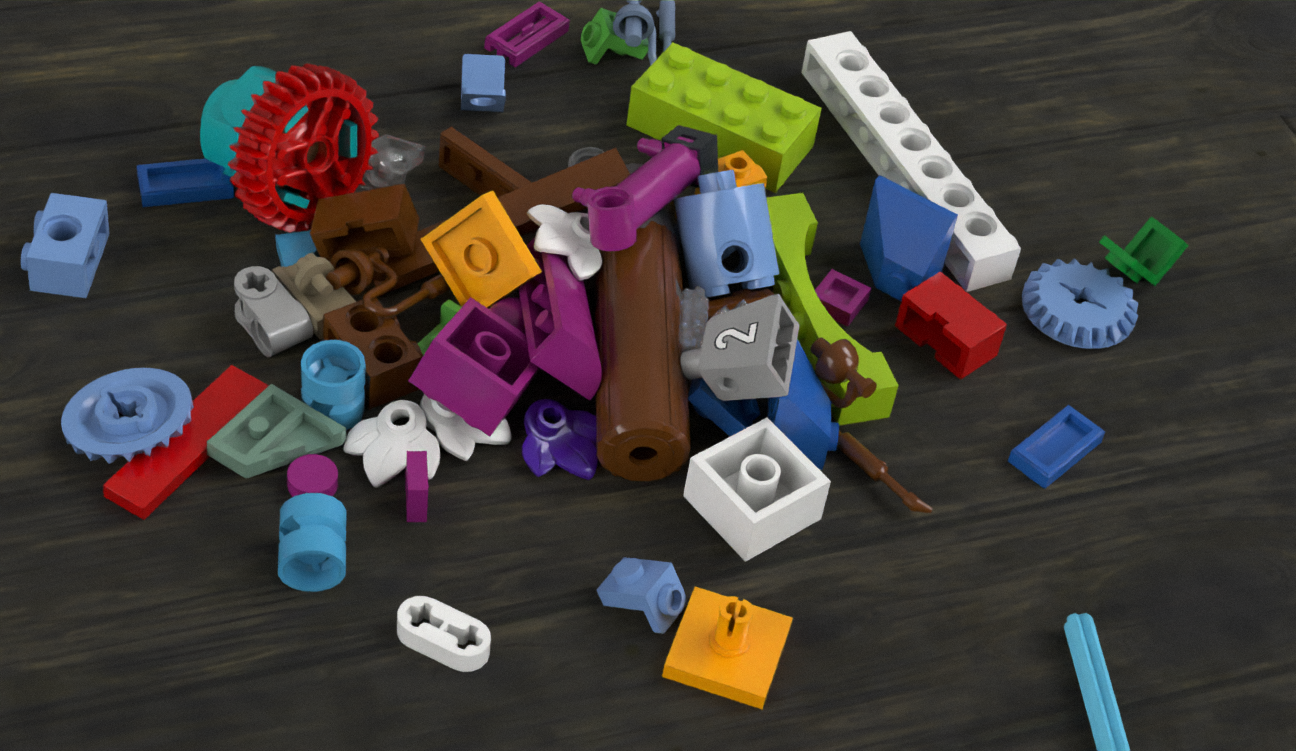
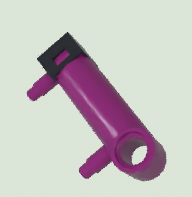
(674, 167)

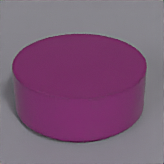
(312, 475)

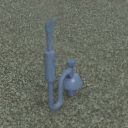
(636, 23)

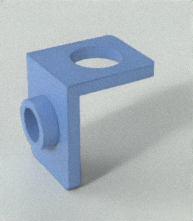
(483, 83)

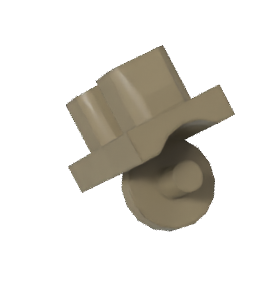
(308, 285)

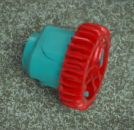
(289, 140)

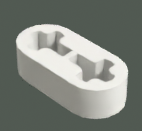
(443, 634)

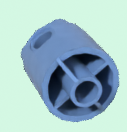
(722, 219)

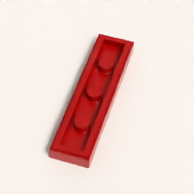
(151, 479)

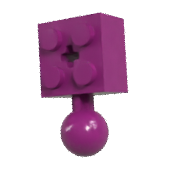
(479, 363)

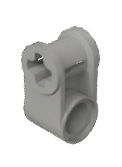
(269, 311)

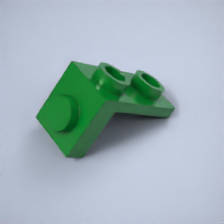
(1148, 253)

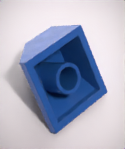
(904, 237)
(805, 412)

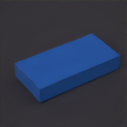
(183, 182)
(1056, 446)

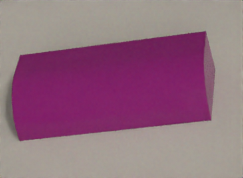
(560, 324)

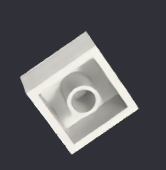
(756, 488)

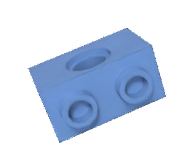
(66, 245)

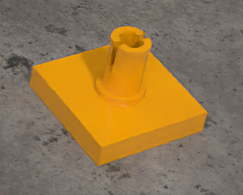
(481, 252)
(727, 647)

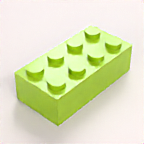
(719, 100)

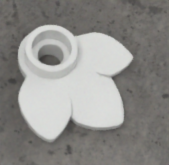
(568, 236)
(455, 434)
(387, 444)

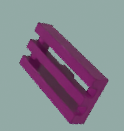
(533, 36)

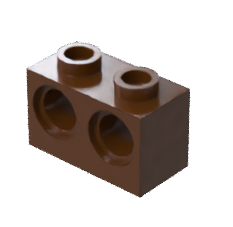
(386, 350)

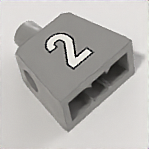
(746, 351)

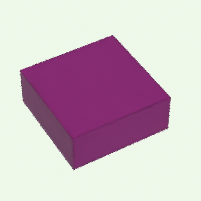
(842, 296)
(416, 486)

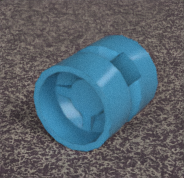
(334, 381)
(312, 542)

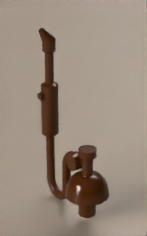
(356, 270)
(837, 365)

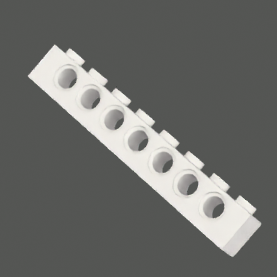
(909, 155)

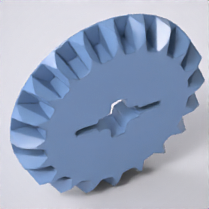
(1091, 325)
(152, 394)

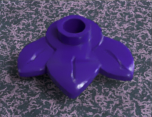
(566, 443)

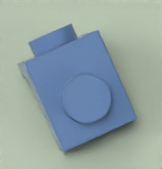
(645, 587)

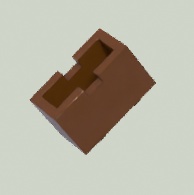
(366, 221)

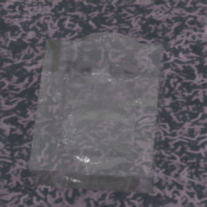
(392, 161)

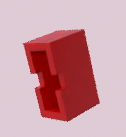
(951, 323)

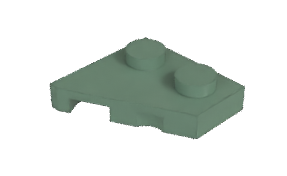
(273, 434)

